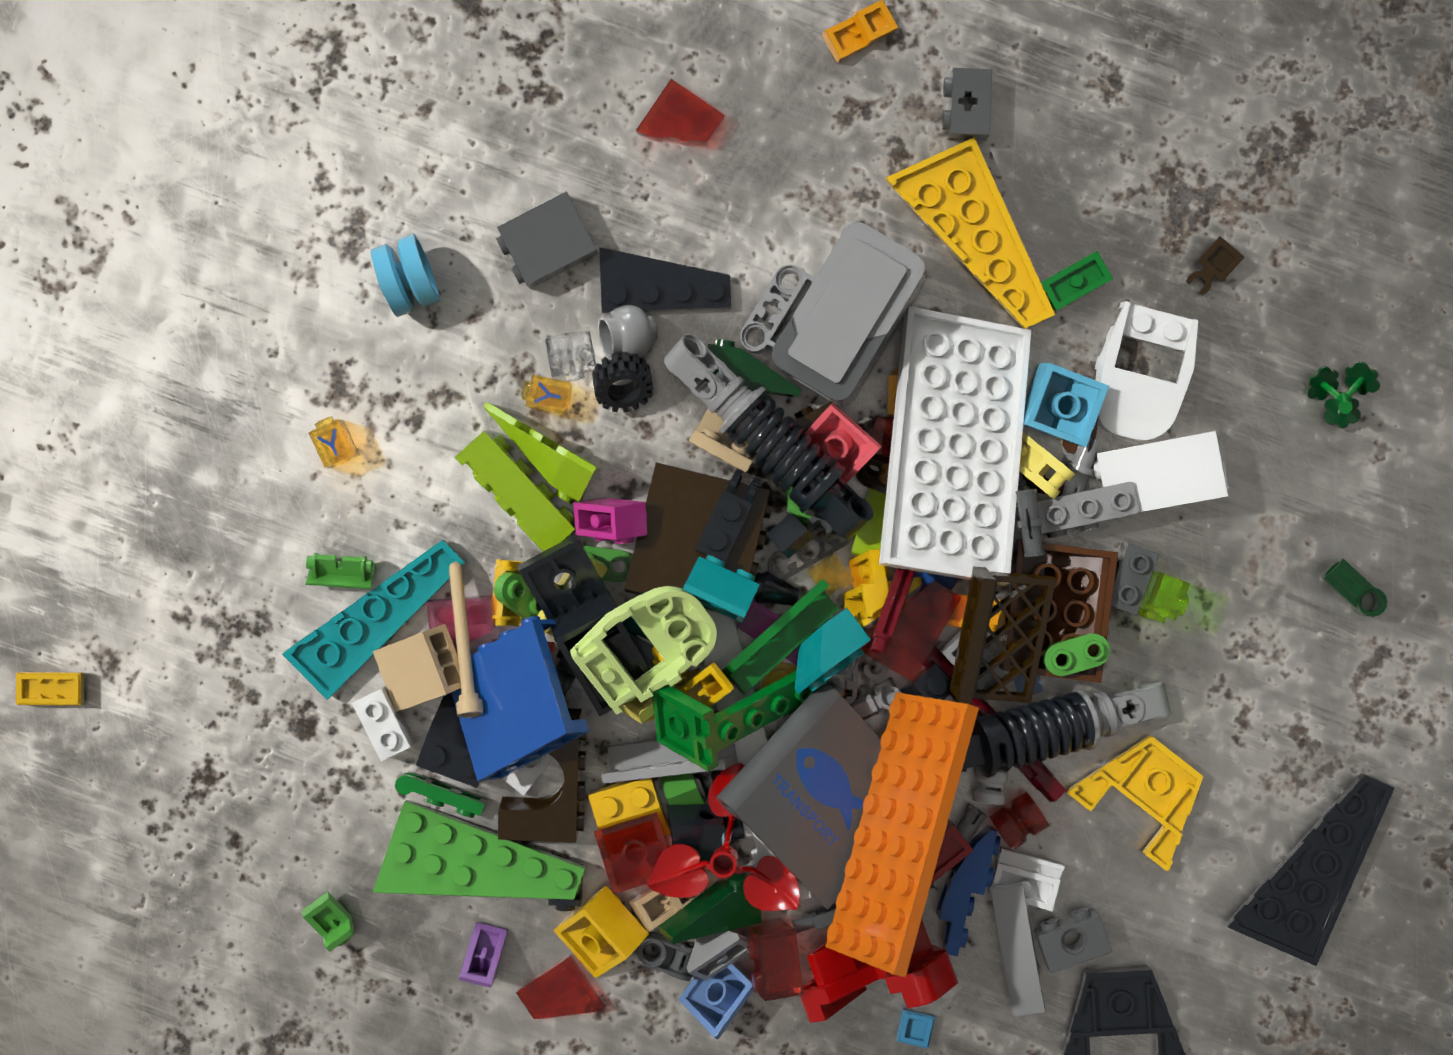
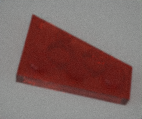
(917, 630)

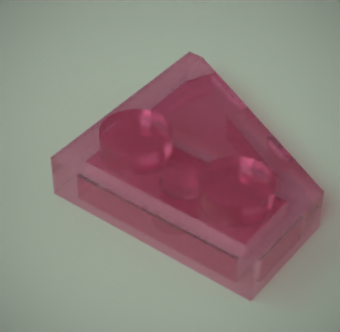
(478, 610)

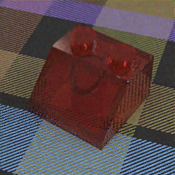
(631, 850)
(775, 960)

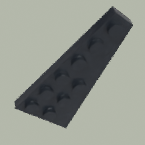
(1309, 887)

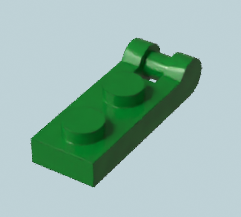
(441, 793)

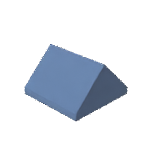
(719, 998)

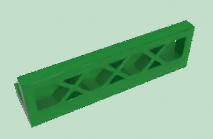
(781, 638)

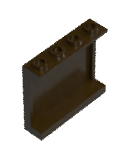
(677, 514)

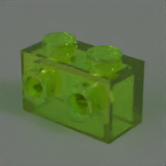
(1164, 598)

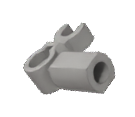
(885, 693)

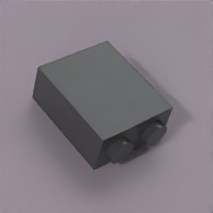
(546, 241)

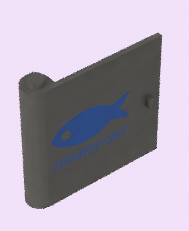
(809, 790)

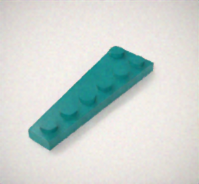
(346, 641)

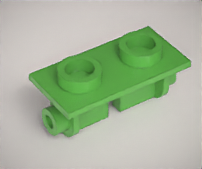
(348, 573)

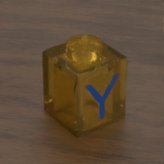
(547, 394)
(333, 442)

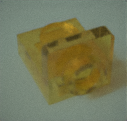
(832, 572)

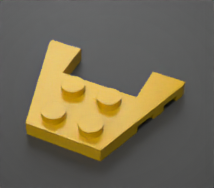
(1153, 781)

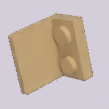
(712, 441)

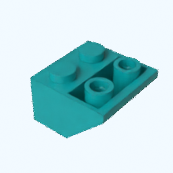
(829, 651)

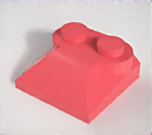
(843, 440)

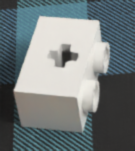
(383, 724)

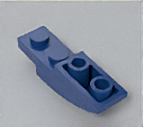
(968, 877)

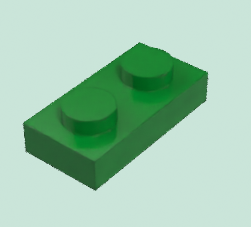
(1076, 281)

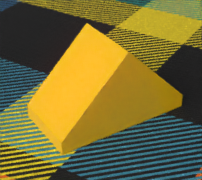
(708, 686)

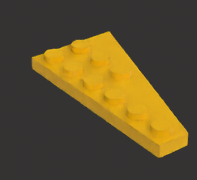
(966, 212)

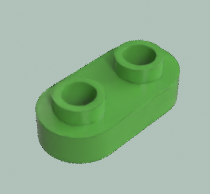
(608, 557)
(519, 601)
(1077, 654)

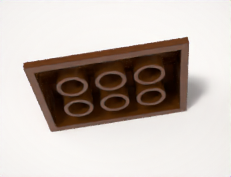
(1078, 603)

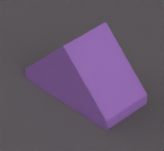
(483, 955)

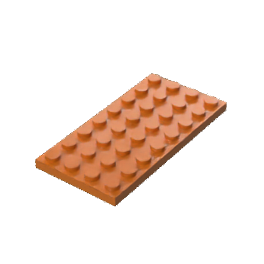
(901, 831)

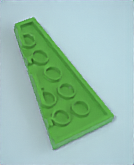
(455, 858)

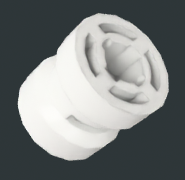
(988, 795)

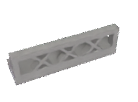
(653, 760)

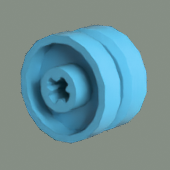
(400, 277)

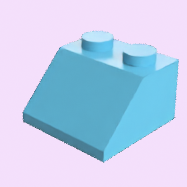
(1063, 404)

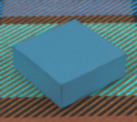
(915, 1027)

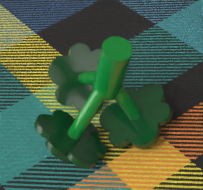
(1342, 408)

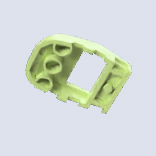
(674, 625)

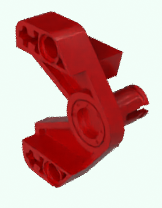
(842, 978)

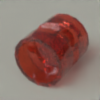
(1007, 819)

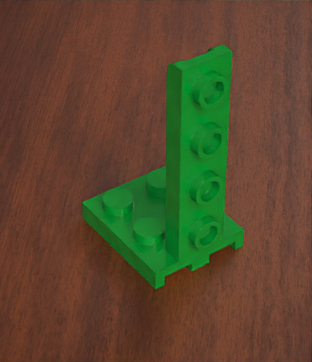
(699, 734)

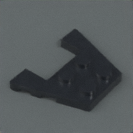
(1121, 1004)

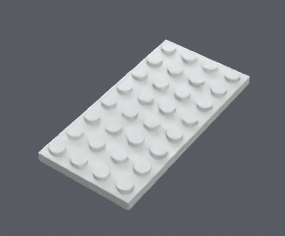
(955, 445)

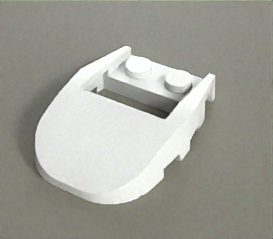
(1137, 403)

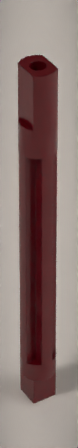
(1036, 773)

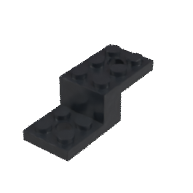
(579, 608)

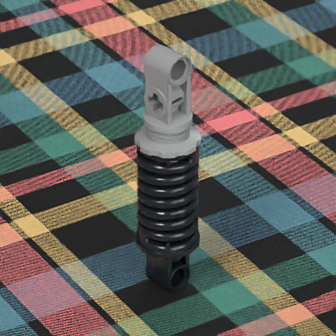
(753, 421)
(1058, 726)

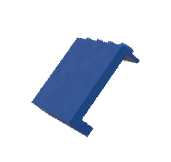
(521, 703)

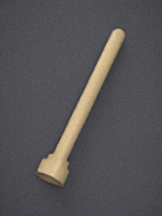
(469, 702)

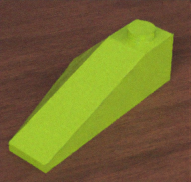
(557, 464)

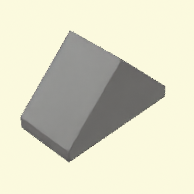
(715, 953)

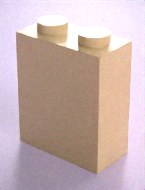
(419, 667)

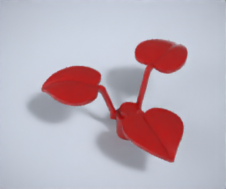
(682, 874)

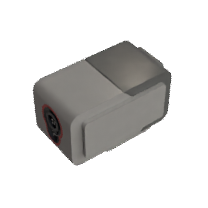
(840, 315)

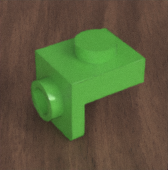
(329, 920)

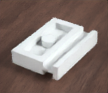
(1038, 875)

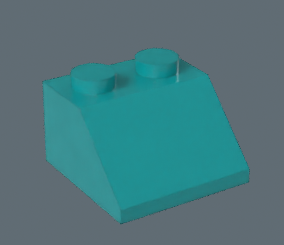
(721, 588)

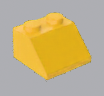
(626, 801)
(601, 932)

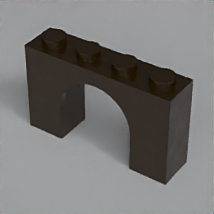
(553, 816)

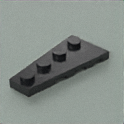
(659, 284)

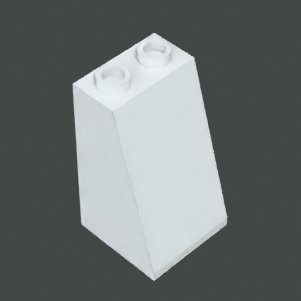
(1168, 470)

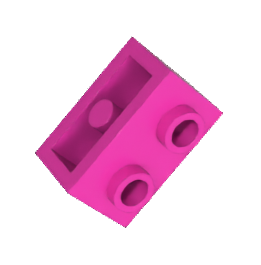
(610, 519)

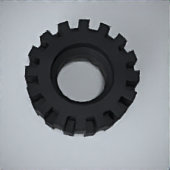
(622, 369)

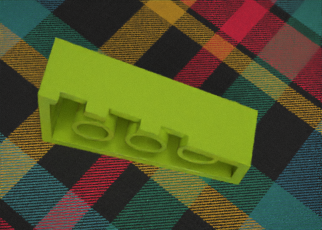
(517, 491)

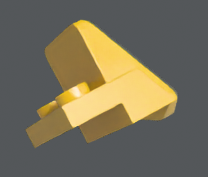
(870, 588)

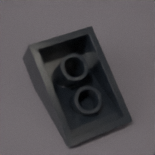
(446, 746)

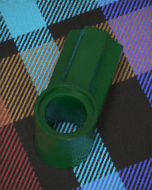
(1353, 587)

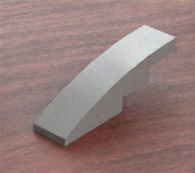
(1017, 949)

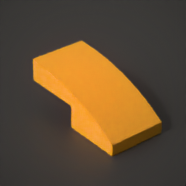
(859, 31)

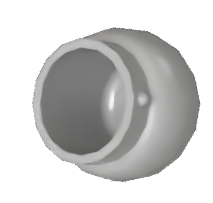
(626, 331)

